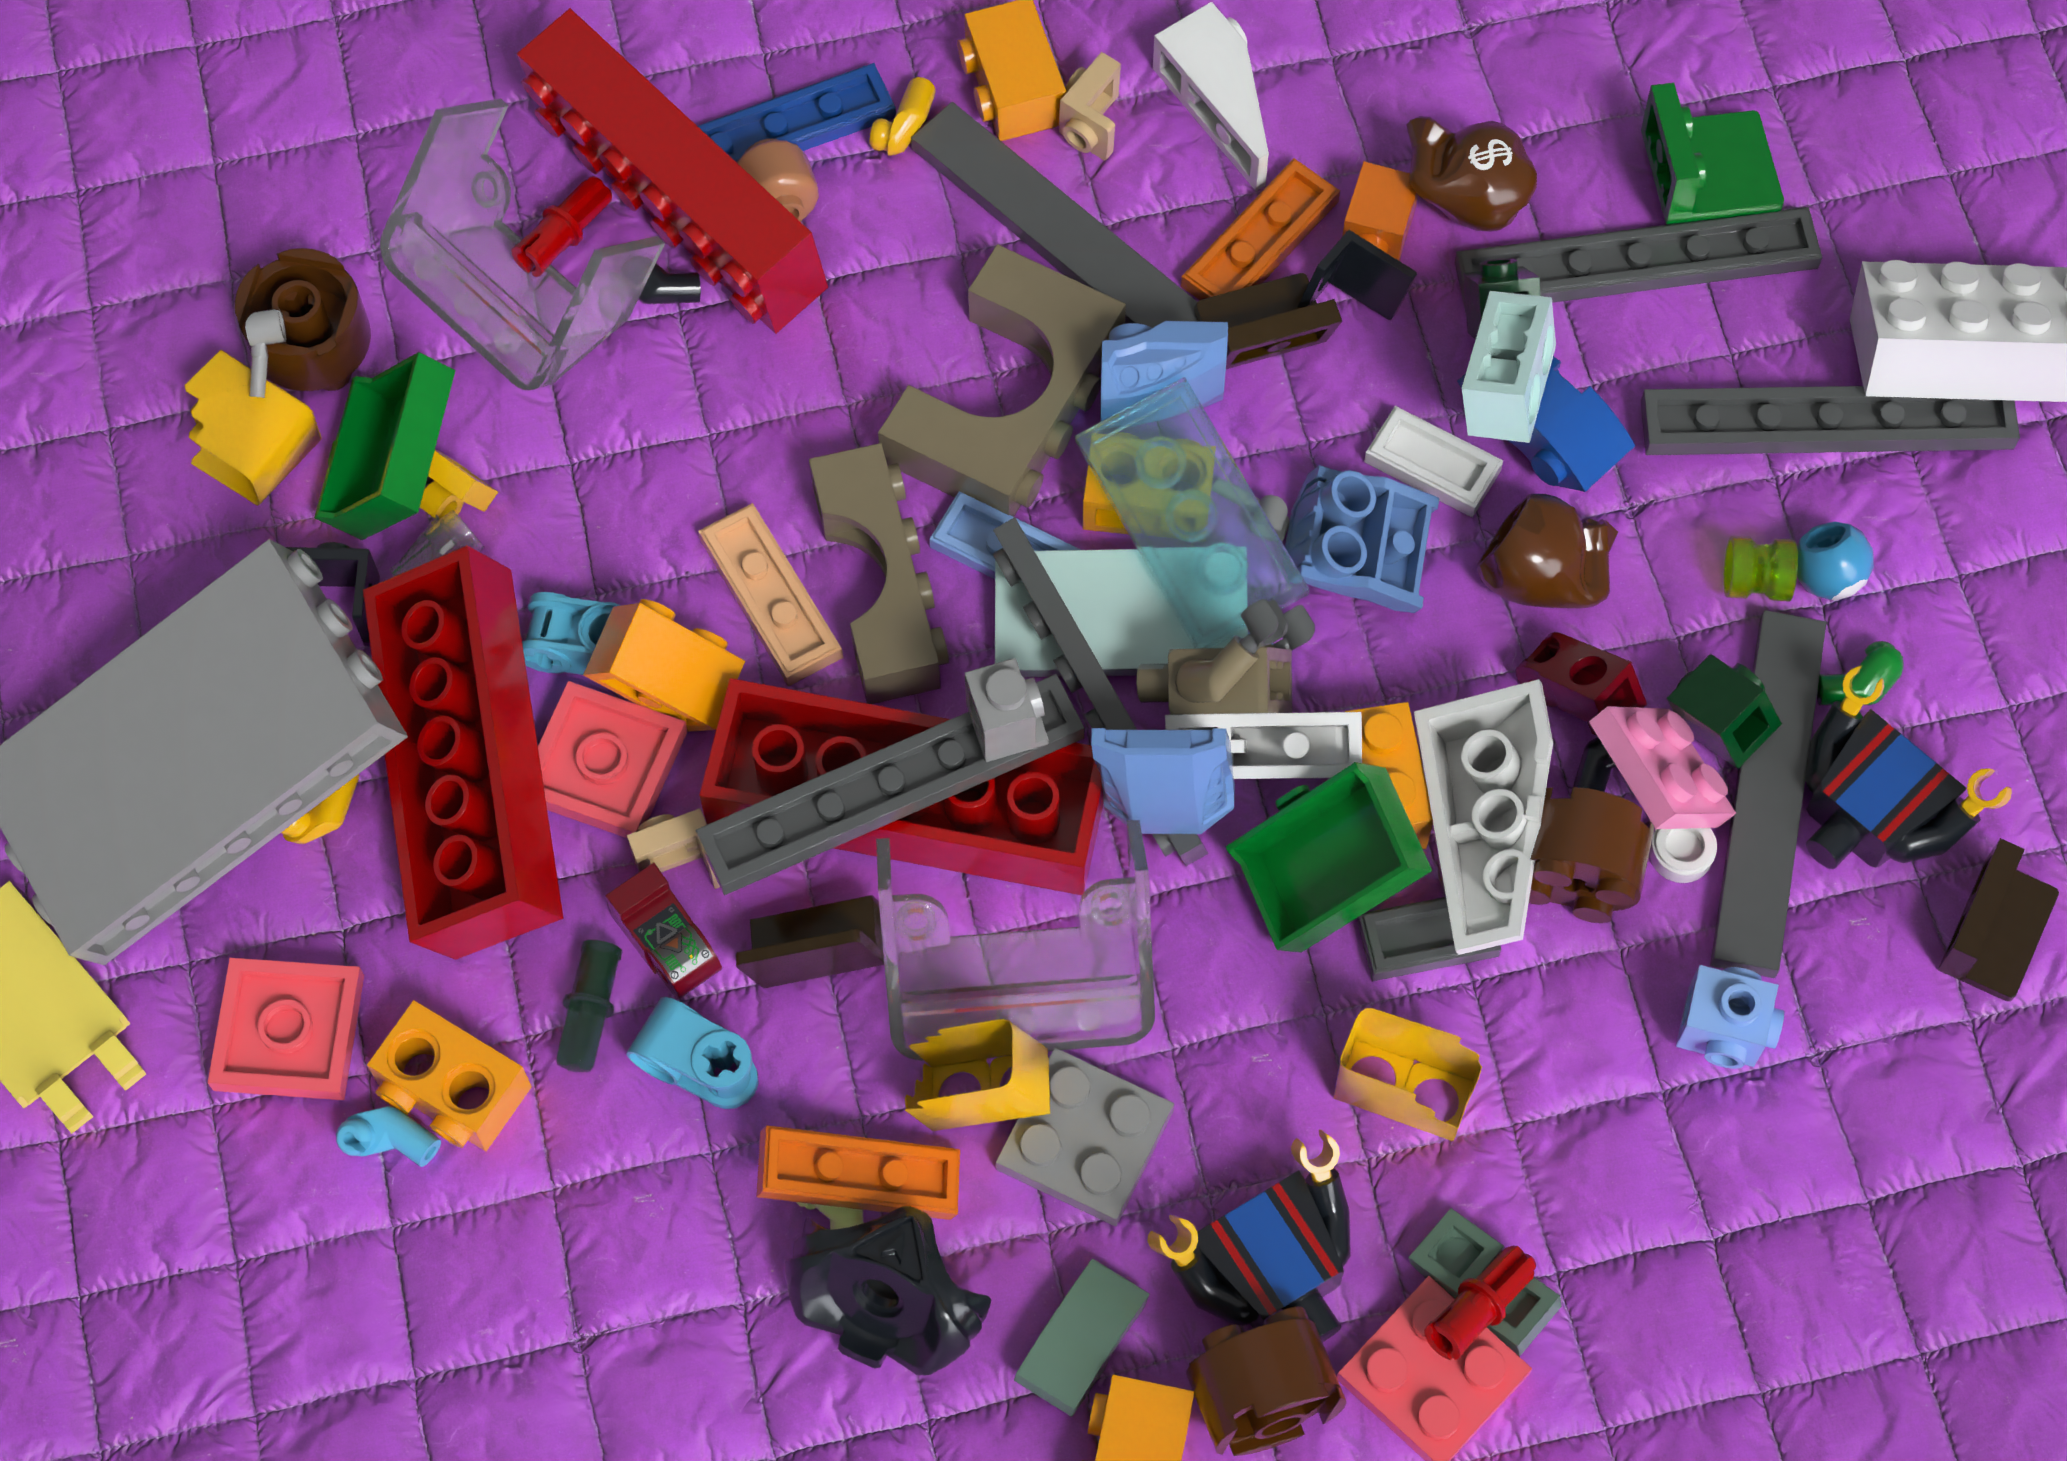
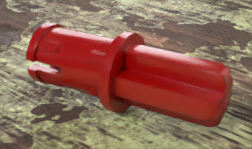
(561, 226)
(1480, 1303)

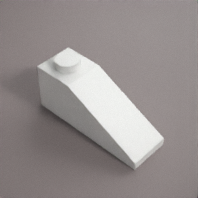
(1211, 74)
(1284, 742)

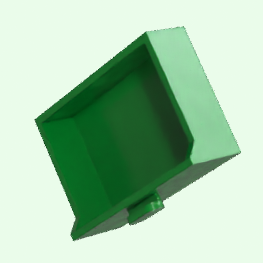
(385, 447)
(1329, 855)

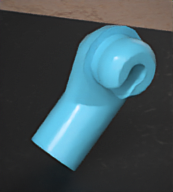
(386, 1130)

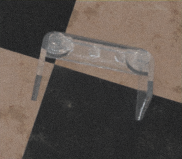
(458, 258)
(1055, 984)

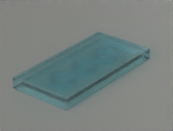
(1190, 513)

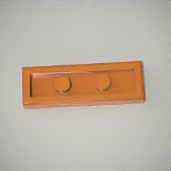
(1263, 233)
(857, 1172)

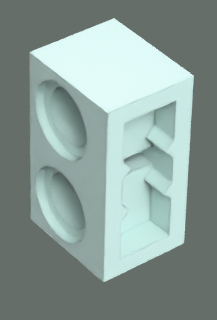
(1509, 366)

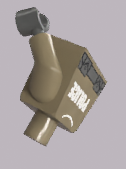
(1235, 679)

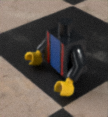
(1882, 791)
(1271, 1250)

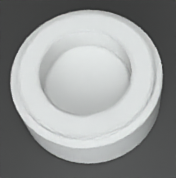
(1683, 853)

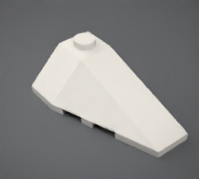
(1486, 797)

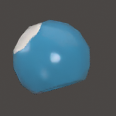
(1834, 560)

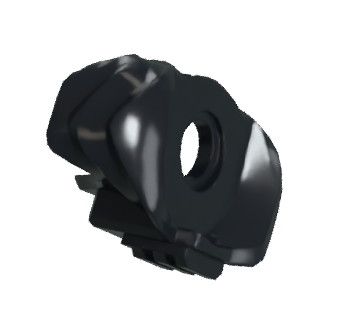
(884, 1292)

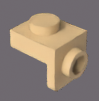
(1085, 102)
(669, 842)

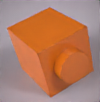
(1382, 208)

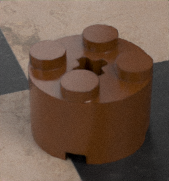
(321, 318)
(1590, 854)
(1264, 1383)

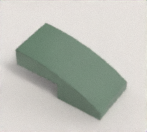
(1463, 1251)
(1081, 1337)

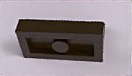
(1267, 320)
(1999, 925)
(814, 942)

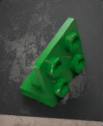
(1708, 162)

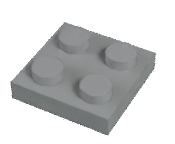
(1090, 1142)

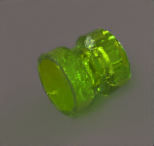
(1760, 568)

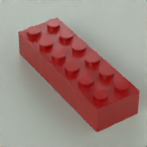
(672, 172)
(470, 770)
(1016, 828)

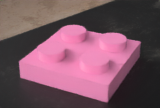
(1663, 767)

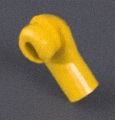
(909, 118)
(324, 817)

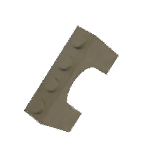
(1004, 455)

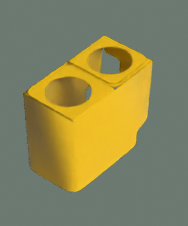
(245, 438)
(1400, 1044)
(967, 1050)

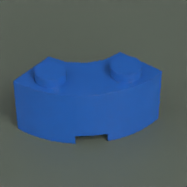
(1573, 435)

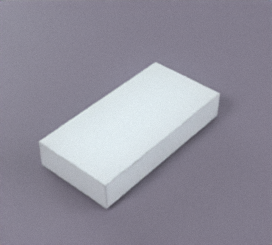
(1433, 461)

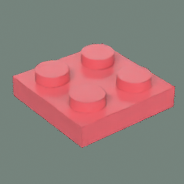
(606, 759)
(286, 1029)
(1419, 1393)

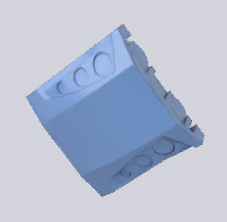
(1147, 359)
(1361, 536)
(1166, 777)

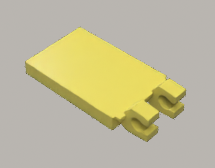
(52, 1016)

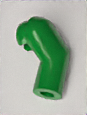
(1881, 662)

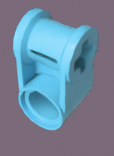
(563, 632)
(687, 1048)

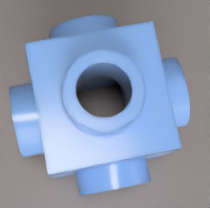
(1730, 1016)

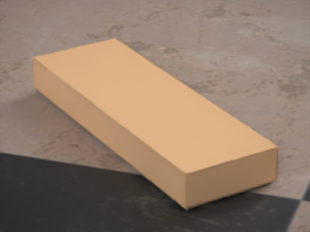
(770, 594)

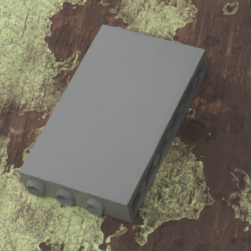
(190, 752)

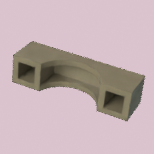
(860, 508)

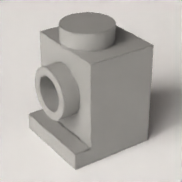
(1005, 710)

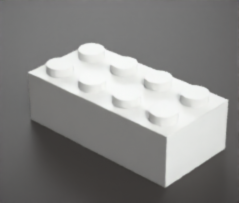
(1961, 331)

